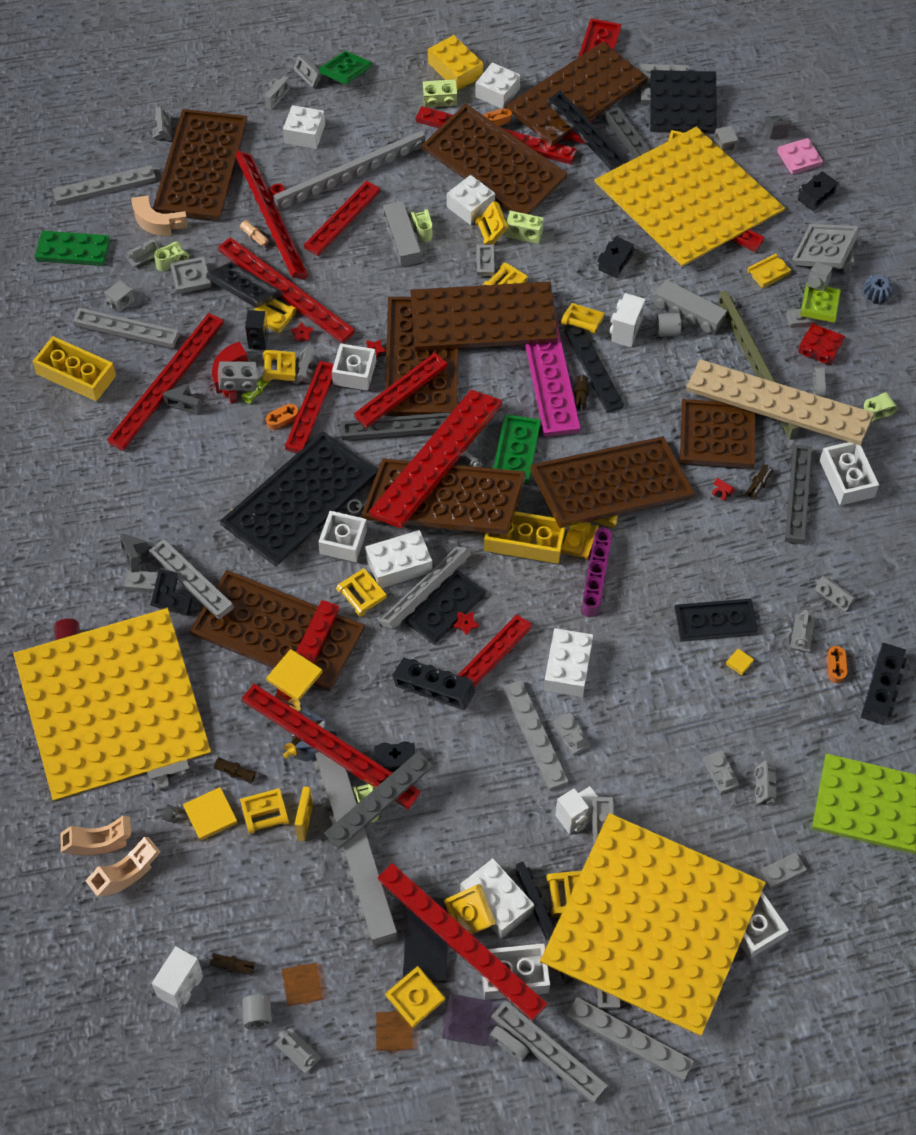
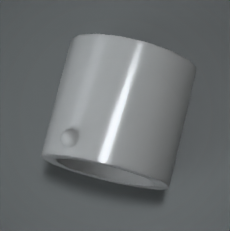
(668, 324)
(257, 1011)

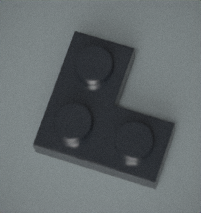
(165, 595)

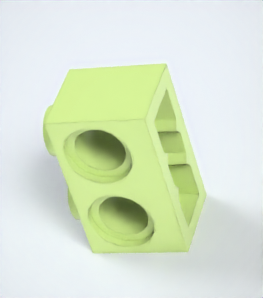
(440, 93)
(524, 227)

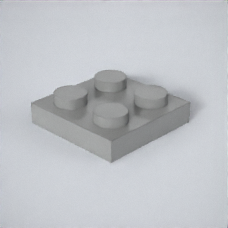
(190, 275)

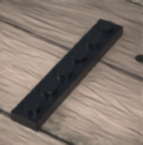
(586, 130)
(594, 368)
(540, 911)

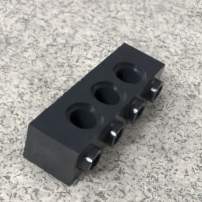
(434, 683)
(873, 709)

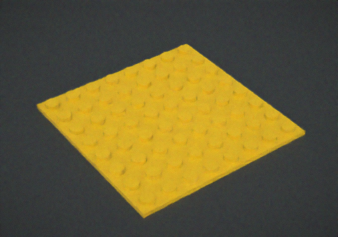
(689, 195)
(111, 703)
(653, 923)

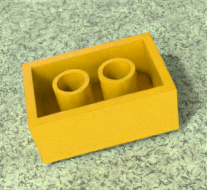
(455, 62)

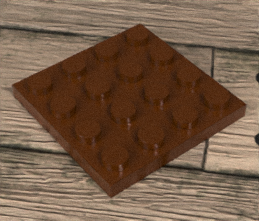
(716, 434)

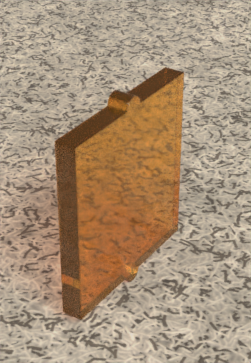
(302, 984)
(392, 1032)

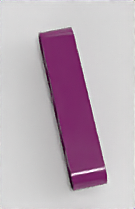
(596, 579)

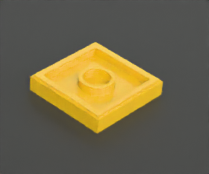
(294, 675)
(210, 813)
(304, 814)
(470, 909)
(415, 997)

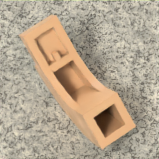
(156, 222)
(96, 840)
(117, 877)

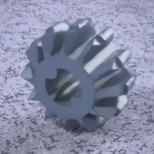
(878, 288)

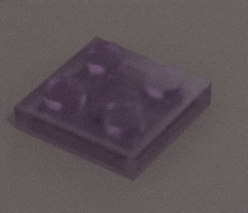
(467, 1020)

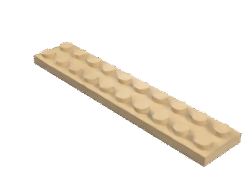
(780, 402)

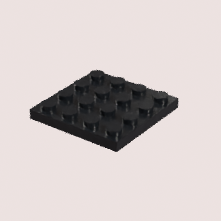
(683, 101)

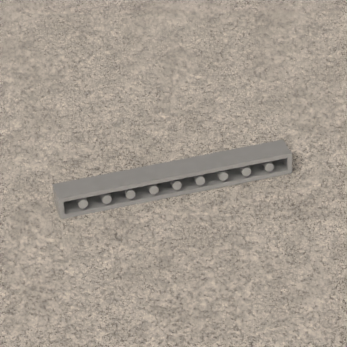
(357, 855)

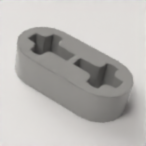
(819, 381)
(508, 1043)

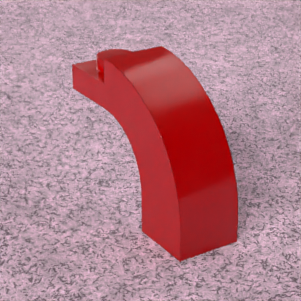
(232, 353)

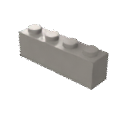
(402, 234)
(690, 307)

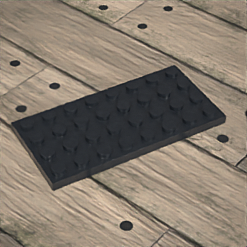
(298, 498)

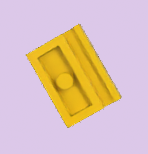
(769, 270)
(579, 540)

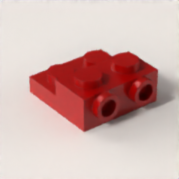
(821, 344)

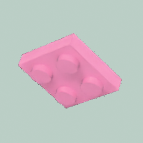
(800, 156)

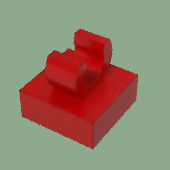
(724, 487)

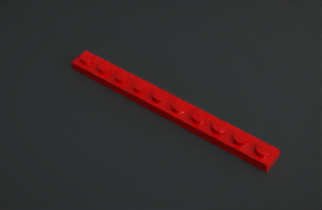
(555, 152)
(271, 215)
(289, 292)
(165, 381)
(323, 741)
(462, 942)

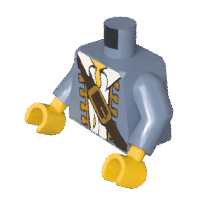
(298, 748)

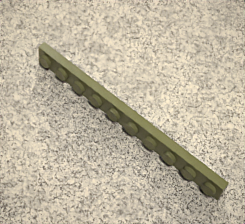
(748, 346)

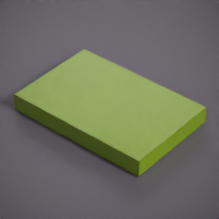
(820, 304)

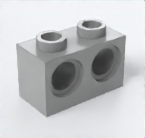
(237, 376)

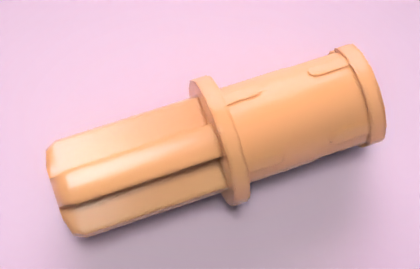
(254, 233)

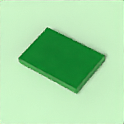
(345, 67)

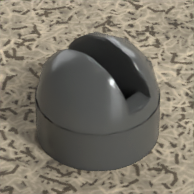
(357, 504)
(168, 813)

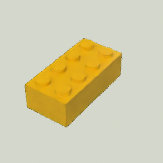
(74, 368)
(529, 538)

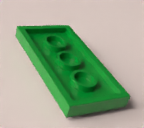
(72, 248)
(517, 444)

